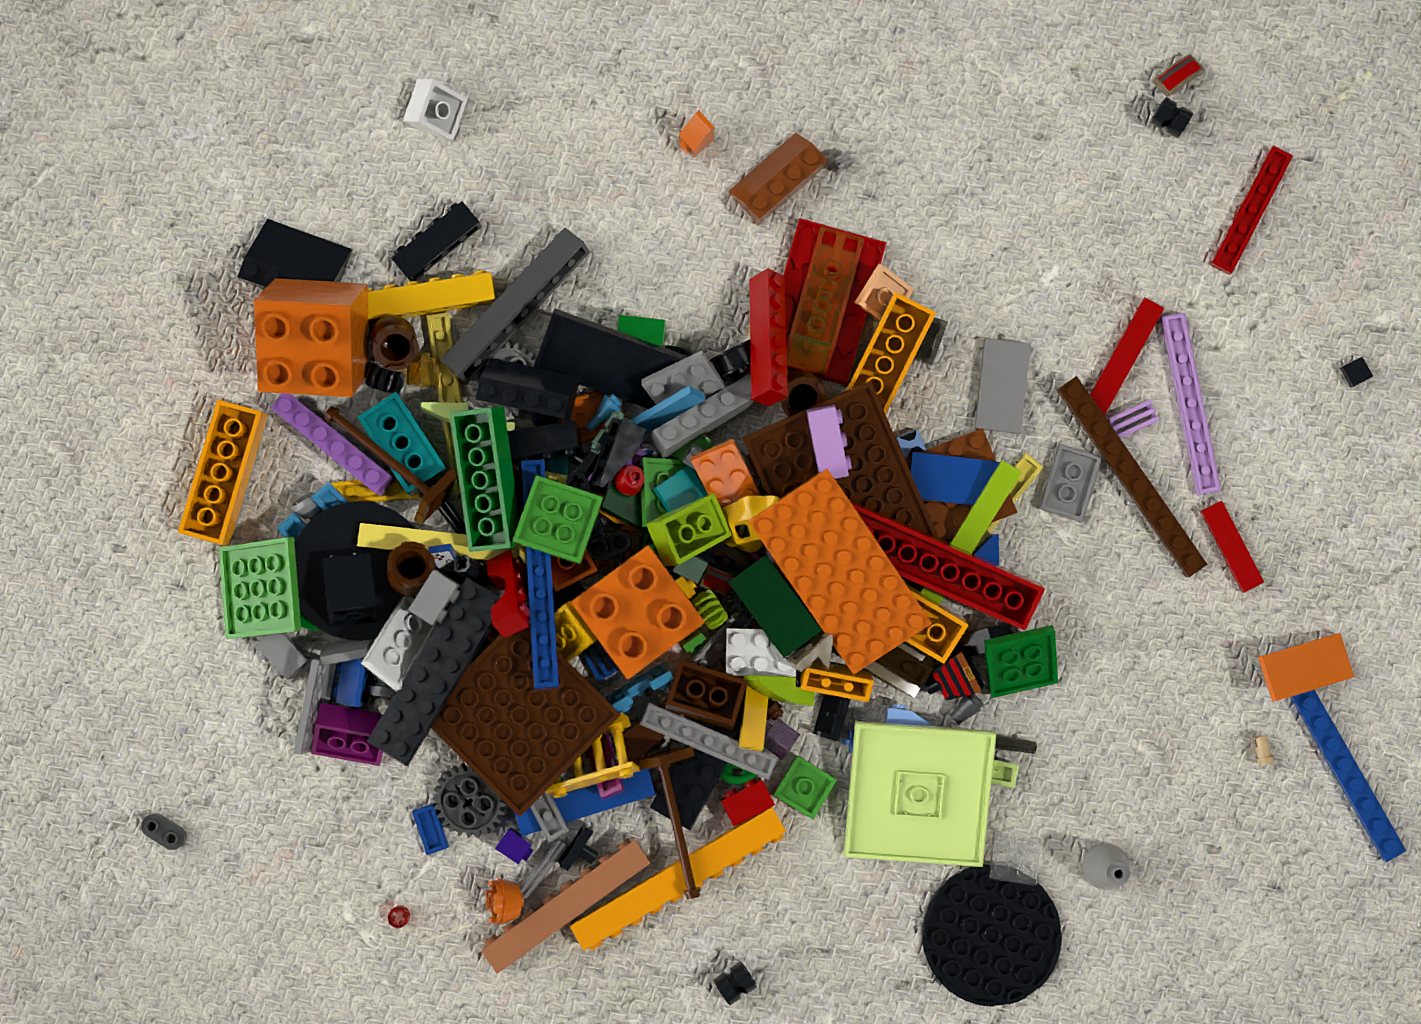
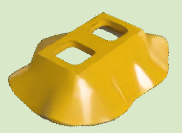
(739, 513)

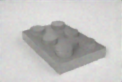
(691, 371)

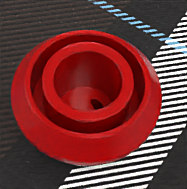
(629, 479)

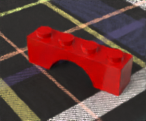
(511, 610)

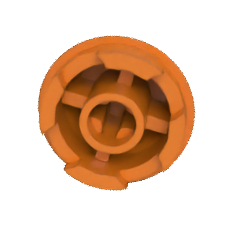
(504, 901)

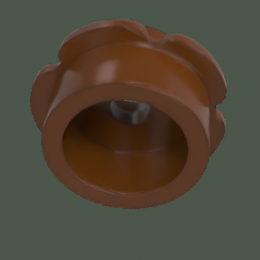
(774, 710)

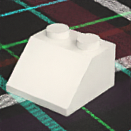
(435, 109)

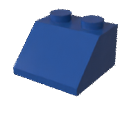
(352, 683)

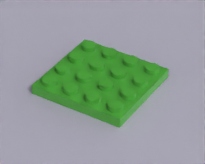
(260, 588)

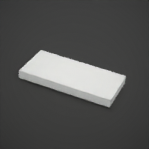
(398, 645)

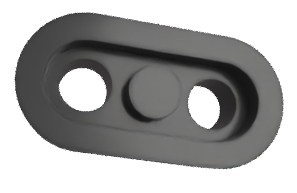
(163, 829)

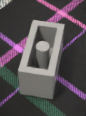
(435, 597)
(284, 654)

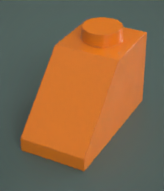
(696, 134)

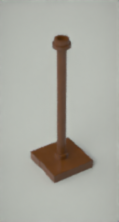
(433, 496)
(662, 762)

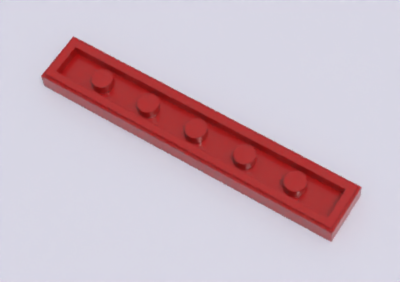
(1251, 210)
(1125, 353)

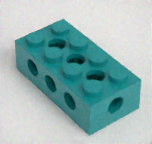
(406, 428)

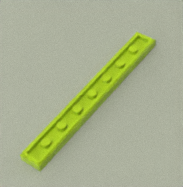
(982, 513)

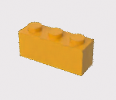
(837, 681)

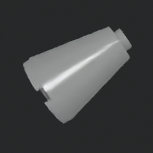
(1106, 866)

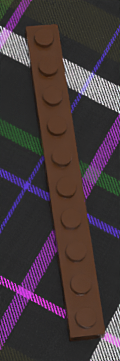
(1131, 477)

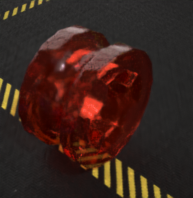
(391, 918)

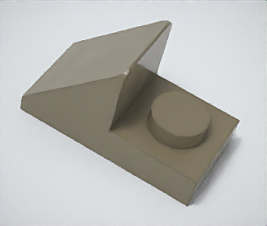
(816, 649)

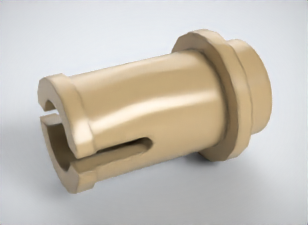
(1263, 750)

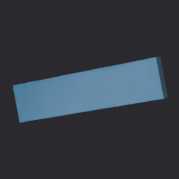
(669, 409)

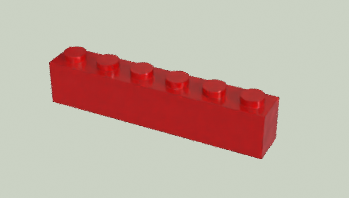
(768, 337)

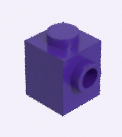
(515, 846)

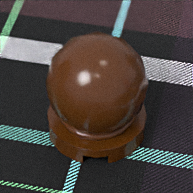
(394, 342)
(803, 392)
(409, 568)

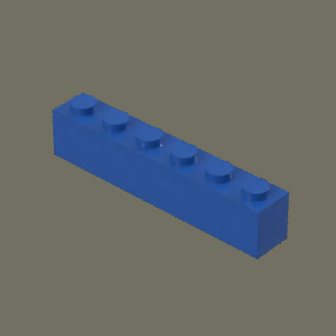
(588, 801)

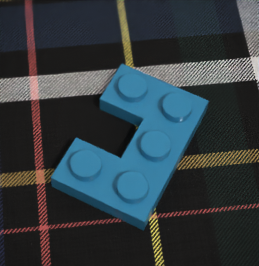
(325, 497)
(658, 677)

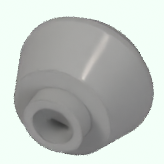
(306, 507)

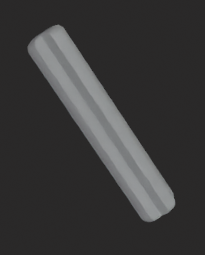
(543, 867)

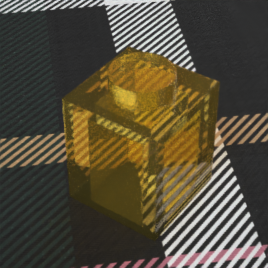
(423, 371)

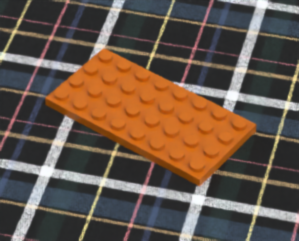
(840, 571)

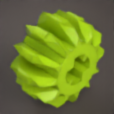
(710, 609)

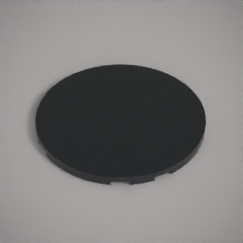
(337, 533)
(990, 937)

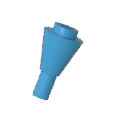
(608, 405)

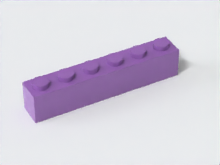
(333, 443)

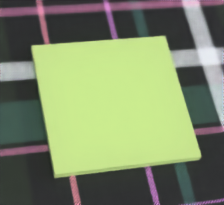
(919, 793)

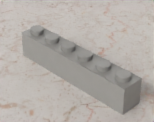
(703, 417)

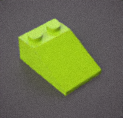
(688, 530)

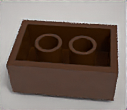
(706, 695)

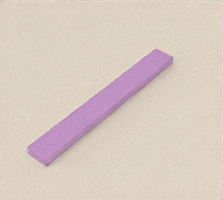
(1190, 404)

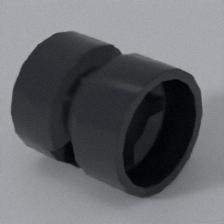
(1171, 117)
(735, 983)

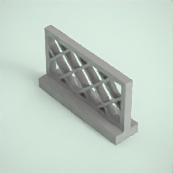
(318, 691)

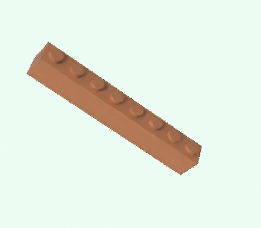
(565, 905)

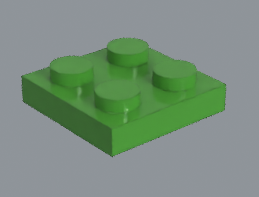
(805, 787)

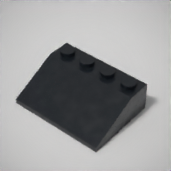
(292, 254)

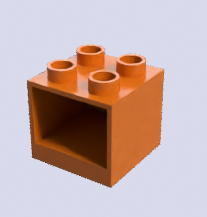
(312, 337)
(637, 612)

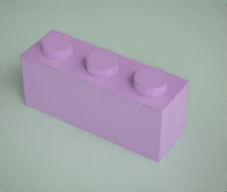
(828, 440)

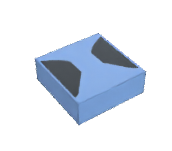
(910, 443)

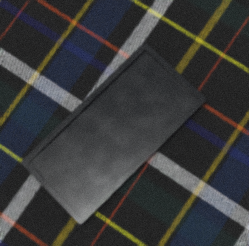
(602, 357)

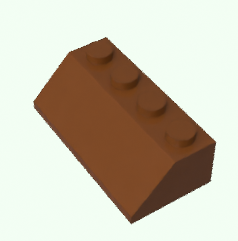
(778, 177)

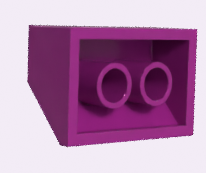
(344, 734)

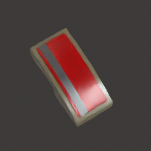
(1178, 74)
(716, 580)

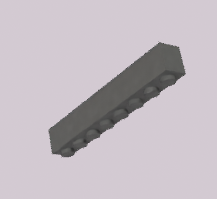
(515, 305)

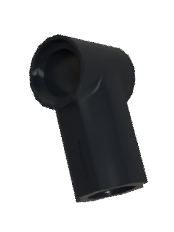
(471, 569)

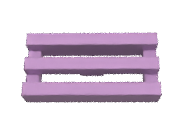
(1150, 411)

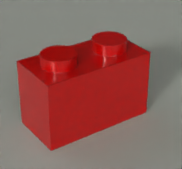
(747, 801)

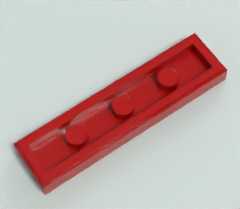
(1232, 546)

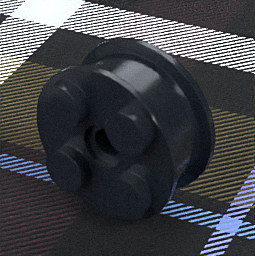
(733, 361)

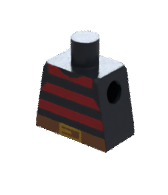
(955, 677)

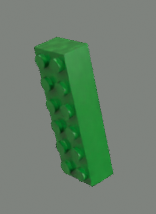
(485, 477)

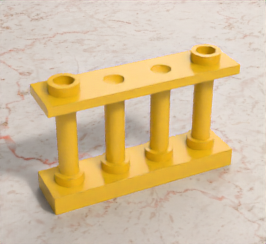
(623, 770)

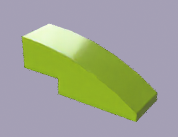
(781, 689)

